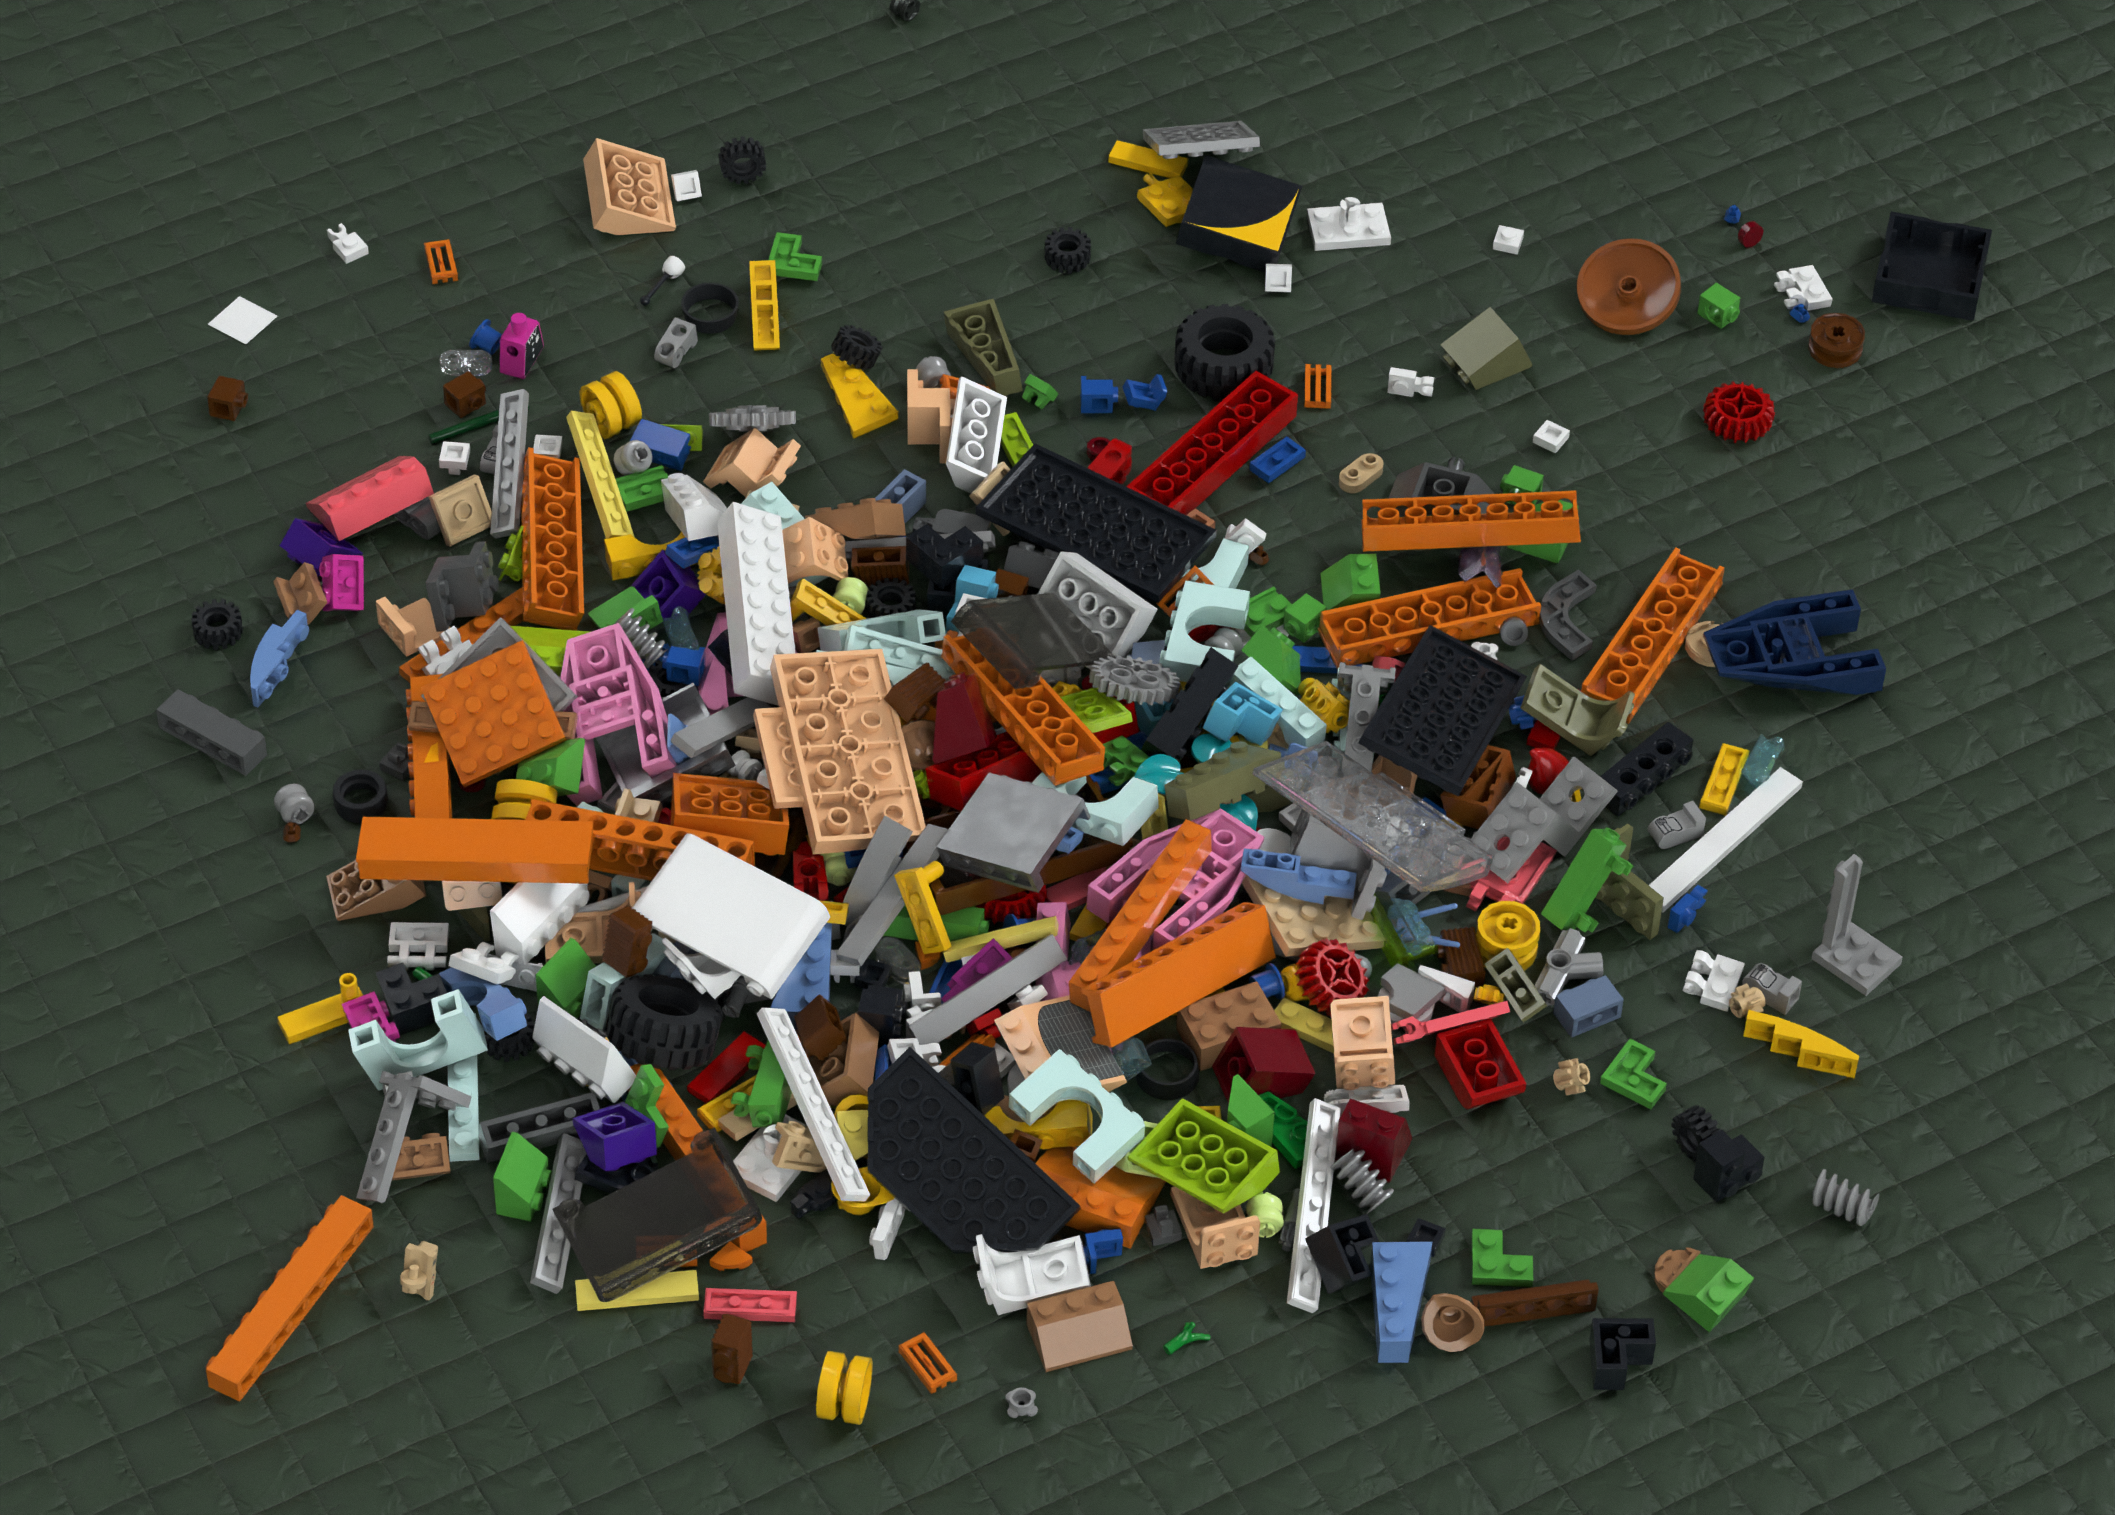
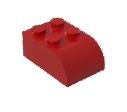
(1478, 1064)

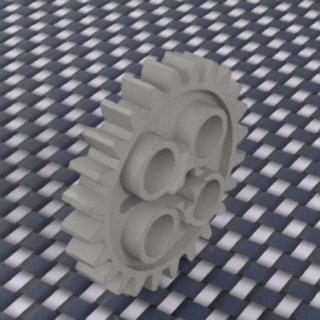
(747, 417)
(1134, 680)

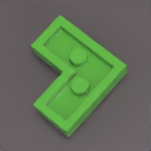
(792, 263)
(1628, 1077)
(644, 1096)
(1493, 1266)

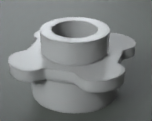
(1021, 1395)

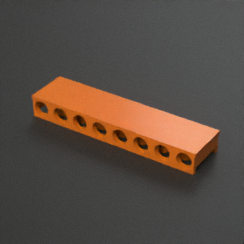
(1470, 526)
(552, 542)
(1398, 622)
(1654, 631)
(1032, 716)
(634, 845)
(475, 850)
(1181, 975)

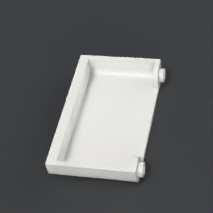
(732, 913)

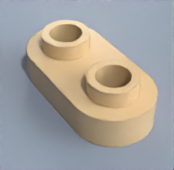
(1365, 471)

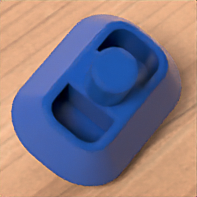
(1732, 215)
(1799, 313)

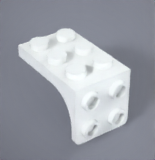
(701, 971)
(1029, 1276)

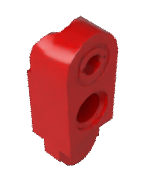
(1114, 461)
(810, 872)

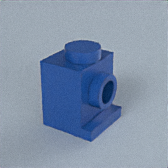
(1097, 396)
(684, 665)

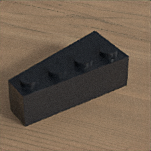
(1191, 707)

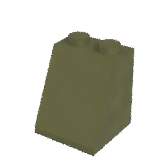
(1485, 351)

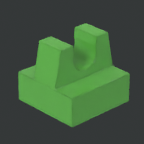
(1039, 388)

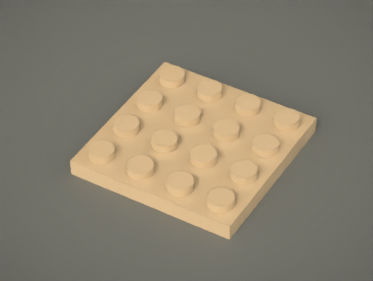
(1301, 923)

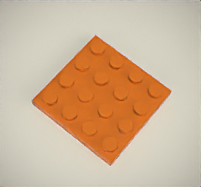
(493, 713)

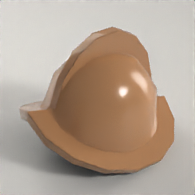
(919, 742)
(1451, 1322)

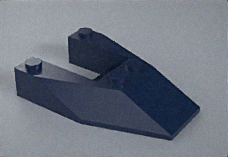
(1782, 650)

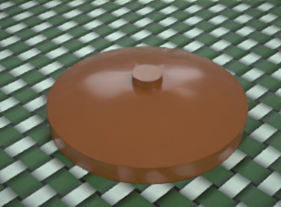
(1629, 286)

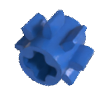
(1519, 716)

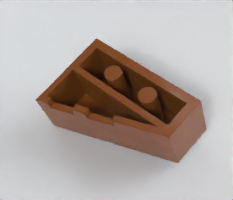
(1483, 790)

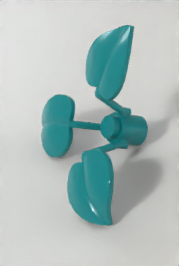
(1163, 769)

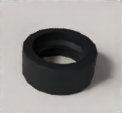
(359, 780)

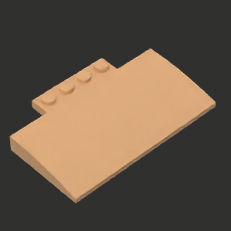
(837, 748)

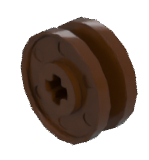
(1836, 340)

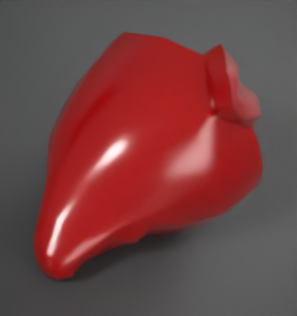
(1545, 767)

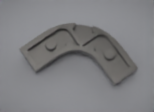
(1555, 617)

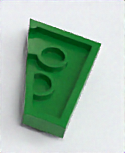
(1288, 1129)

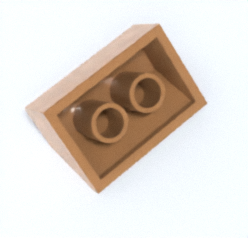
(851, 1065)
(1079, 1326)

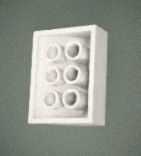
(1100, 602)

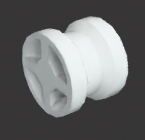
(745, 766)

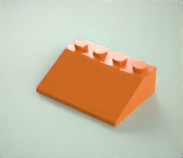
(730, 809)
(1110, 1203)

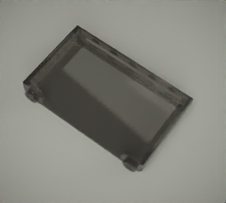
(1028, 636)
(660, 1219)

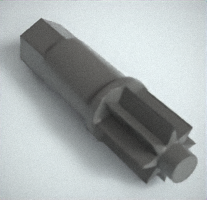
(1288, 1229)

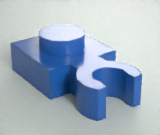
(1684, 911)

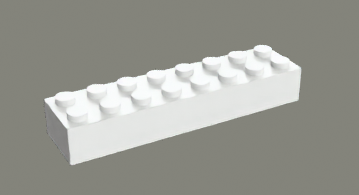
(755, 597)

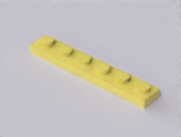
(599, 474)

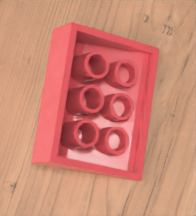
(372, 496)

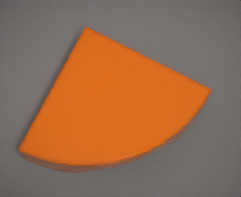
(926, 960)
(731, 1258)

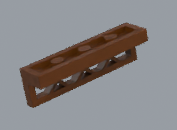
(1537, 1302)

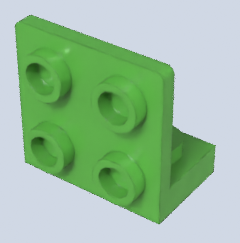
(616, 607)

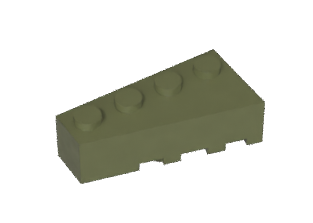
(985, 344)
(1217, 781)

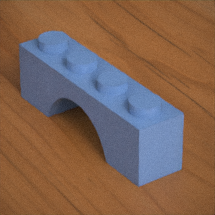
(497, 1007)

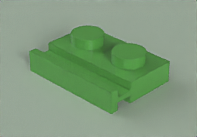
(642, 488)
(1266, 610)

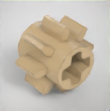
(1746, 999)
(1571, 1076)

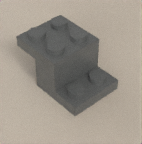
(461, 586)

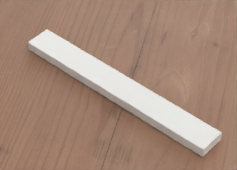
(1725, 836)
(813, 1105)
(1313, 1202)

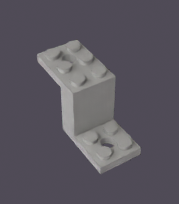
(1550, 818)
(1326, 849)

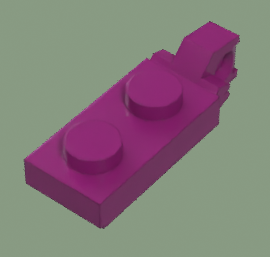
(980, 965)

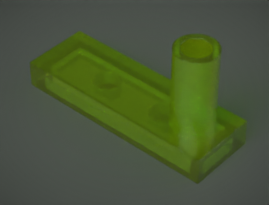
(1393, 946)

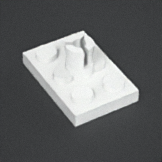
(1348, 225)
(757, 1167)

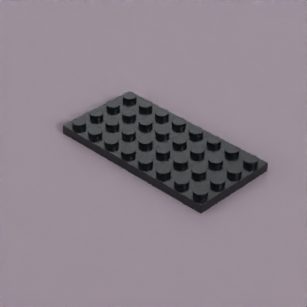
(1101, 520)
(1443, 710)

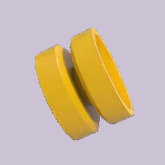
(612, 403)
(516, 798)
(1508, 926)
(844, 1387)

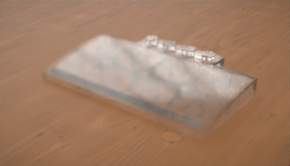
(1378, 817)

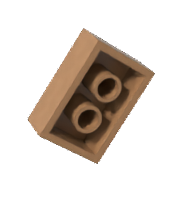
(1211, 1021)

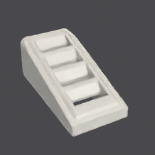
(1458, 991)

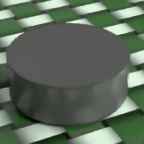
(1513, 631)

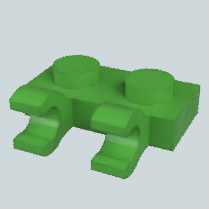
(1123, 759)

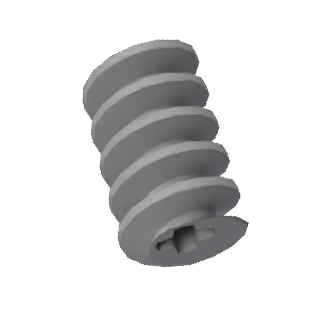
(643, 643)
(1362, 1179)
(1844, 1199)

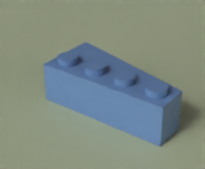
(808, 977)
(1397, 1291)

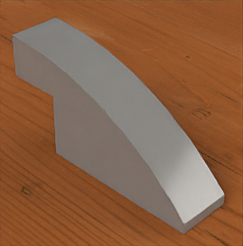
(876, 866)

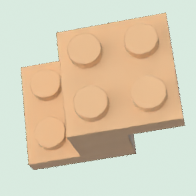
(928, 414)
(752, 463)

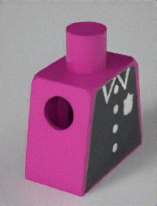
(522, 338)

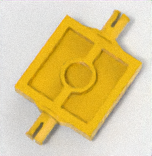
(1166, 198)

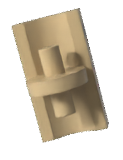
(419, 1269)

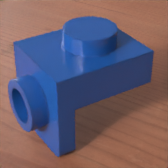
(1145, 395)
(1102, 1245)

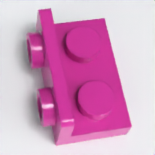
(343, 582)
(368, 1008)

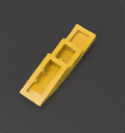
(764, 305)
(1812, 1048)

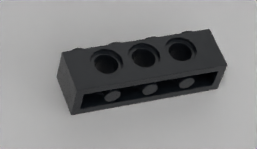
(1647, 766)

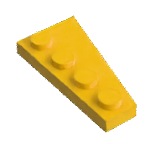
(860, 400)

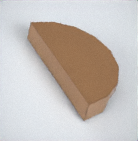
(1671, 1265)

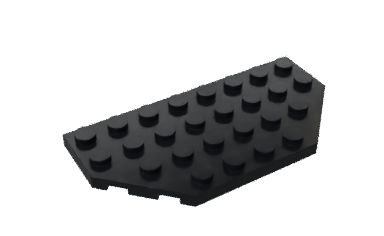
(957, 1165)

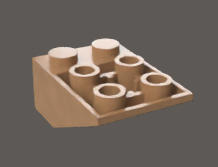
(865, 520)
(364, 897)

